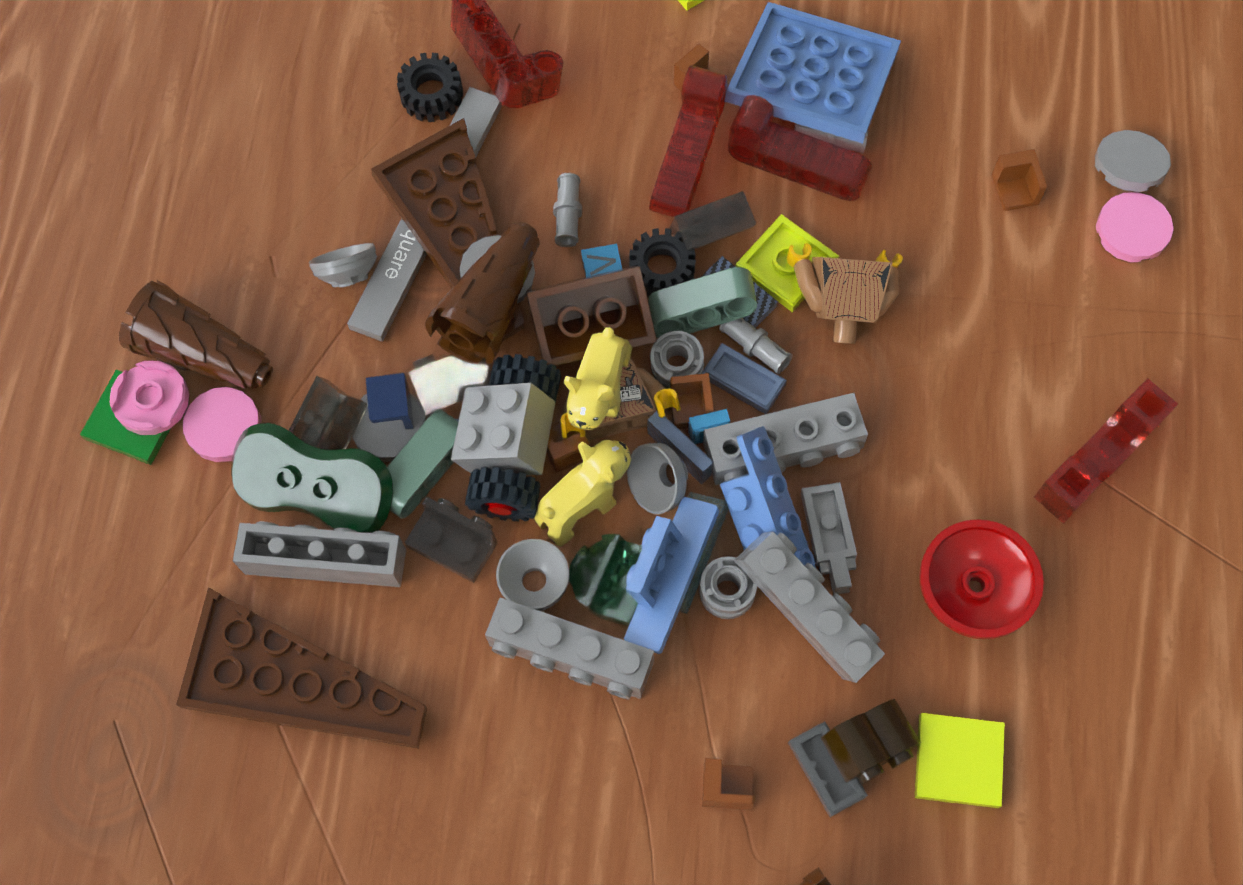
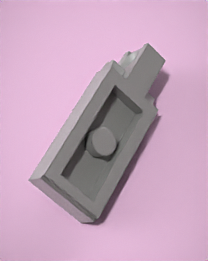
(830, 533)

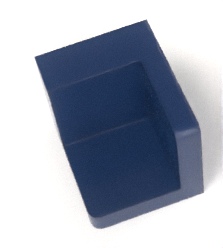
(389, 399)

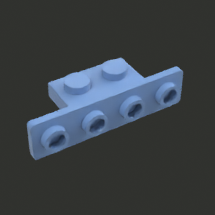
(761, 498)
(666, 570)

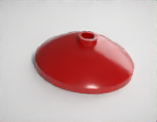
(994, 558)

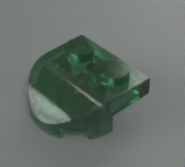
(600, 578)

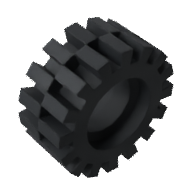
(428, 70)
(662, 245)

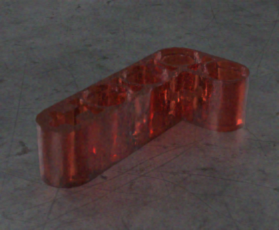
(511, 76)
(690, 142)
(793, 154)

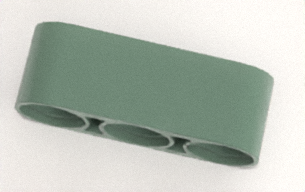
(703, 302)
(422, 462)

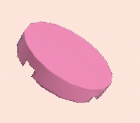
(1134, 227)
(149, 398)
(217, 421)

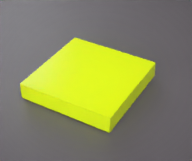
(769, 260)
(960, 760)

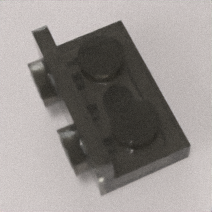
(714, 221)
(445, 380)
(328, 416)
(452, 539)

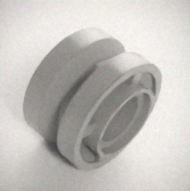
(675, 344)
(726, 605)

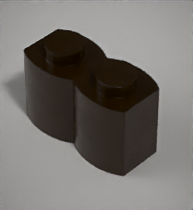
(871, 741)

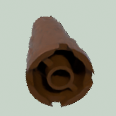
(484, 300)
(187, 338)

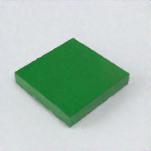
(108, 432)

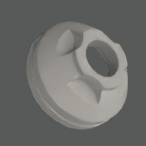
(345, 265)
(649, 479)
(527, 557)

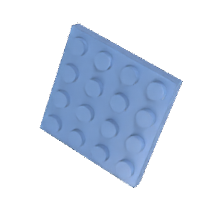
(815, 71)

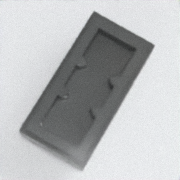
(823, 773)

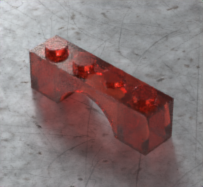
(1105, 451)

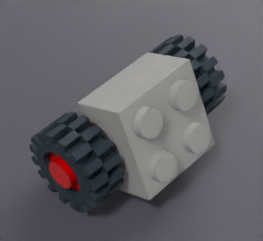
(506, 436)

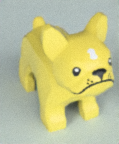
(597, 382)
(583, 489)

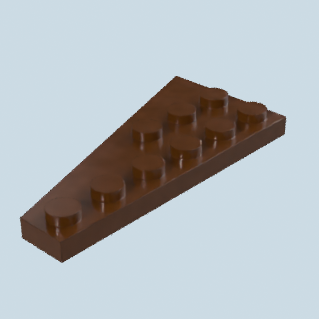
(442, 200)
(272, 676)

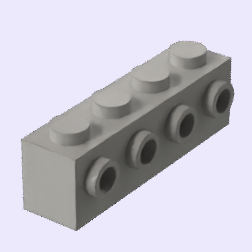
(797, 434)
(320, 554)
(809, 606)
(569, 648)

